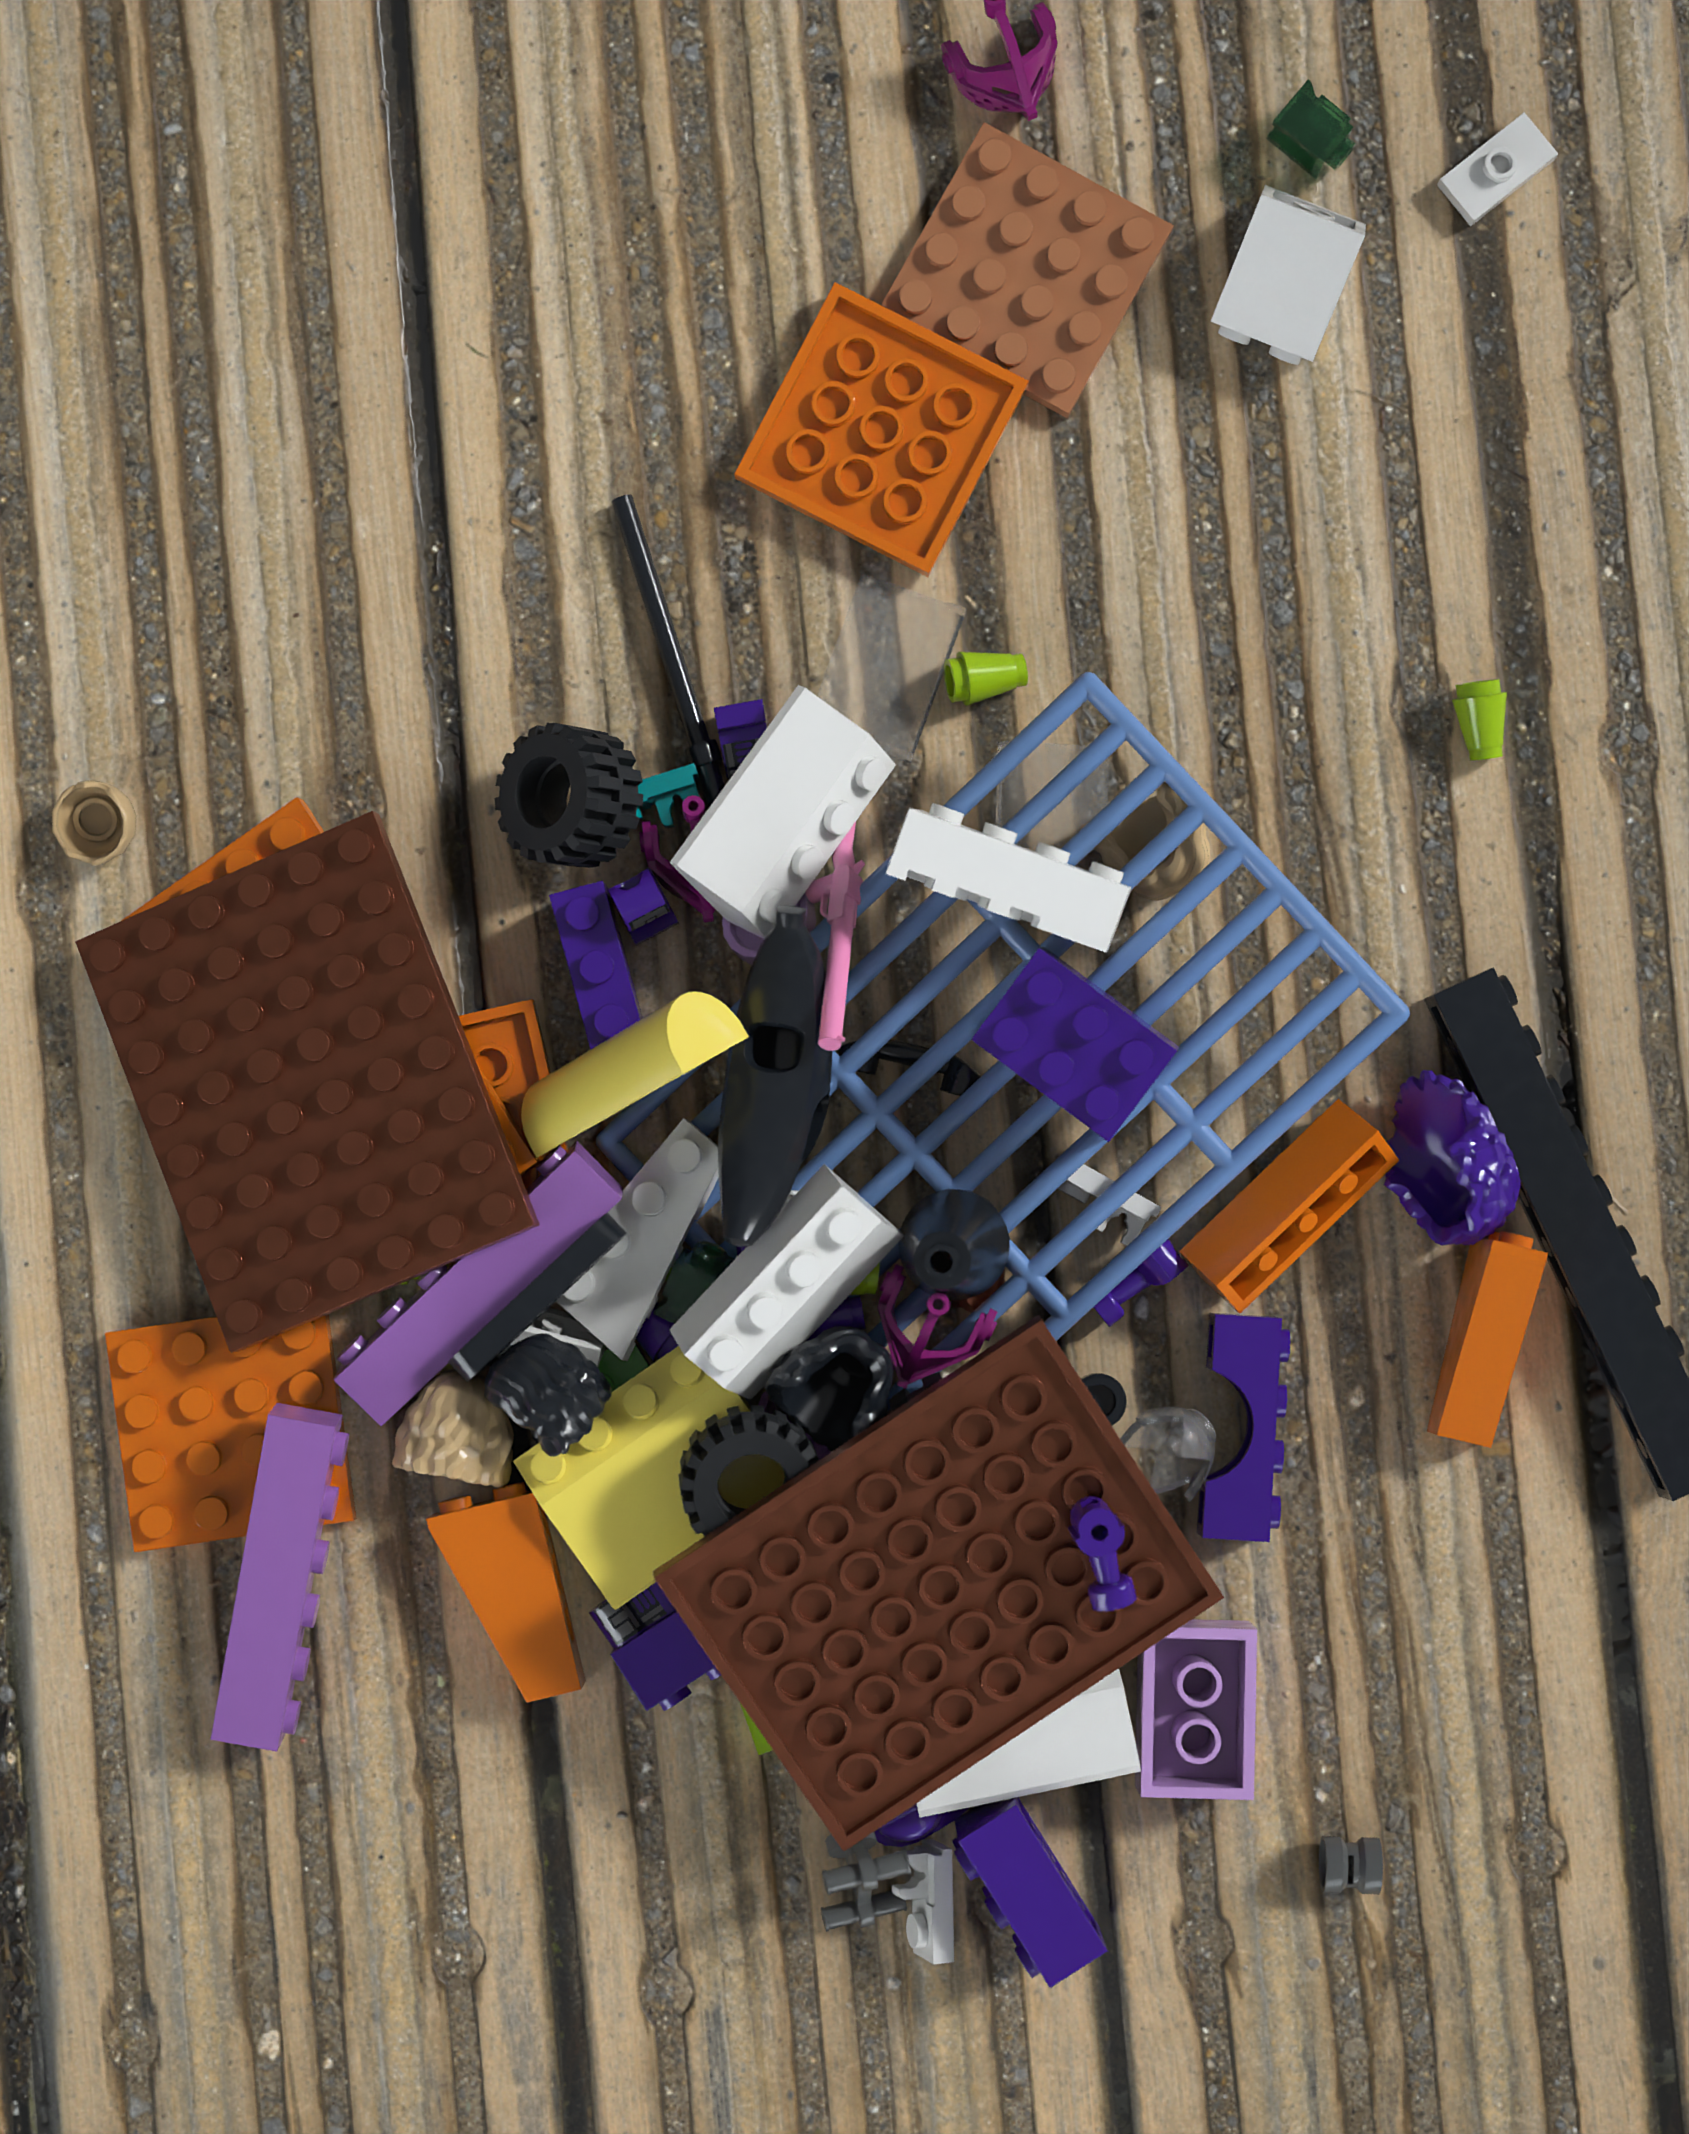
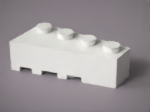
(1009, 877)

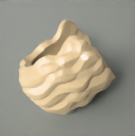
(1144, 826)
(456, 1433)

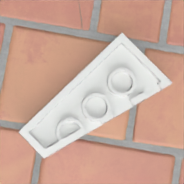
(656, 1216)

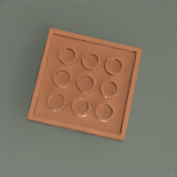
(1028, 266)

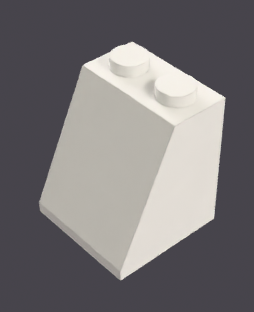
(1288, 275)

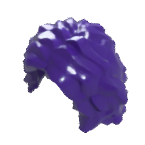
(1452, 1161)

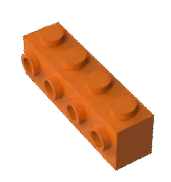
(1286, 1203)

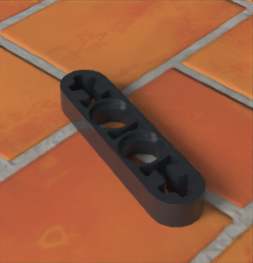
(537, 1297)

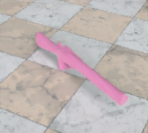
(844, 896)

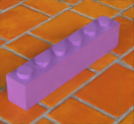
(468, 1293)
(278, 1576)

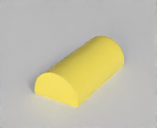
(627, 1068)

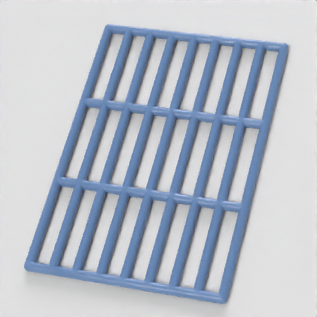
(1190, 1122)

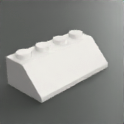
(783, 812)
(785, 1284)
(1072, 1746)

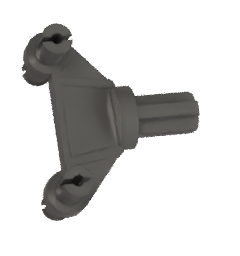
(862, 1876)

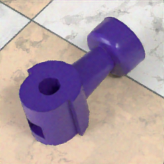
(1157, 1269)
(1099, 1536)

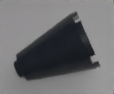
(967, 1230)

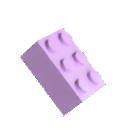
(1198, 1712)

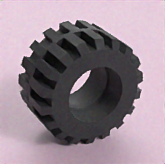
(537, 788)
(724, 1442)

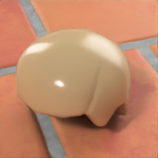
(94, 822)

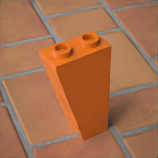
(1486, 1336)
(514, 1583)

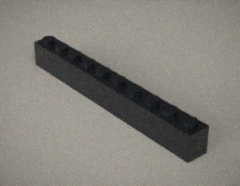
(1573, 1222)

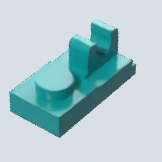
(664, 788)

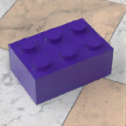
(1075, 1043)
(1027, 1890)

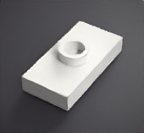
(1497, 169)

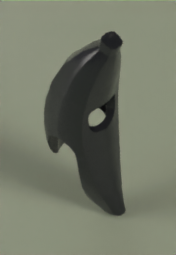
(773, 1080)

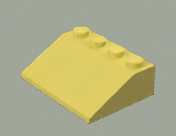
(620, 1486)

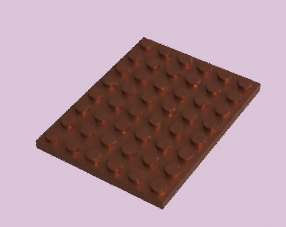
(306, 1082)
(927, 1585)

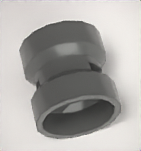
(1350, 1865)

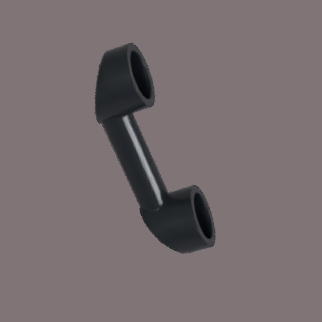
(957, 1074)

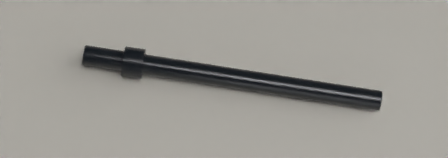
(701, 749)

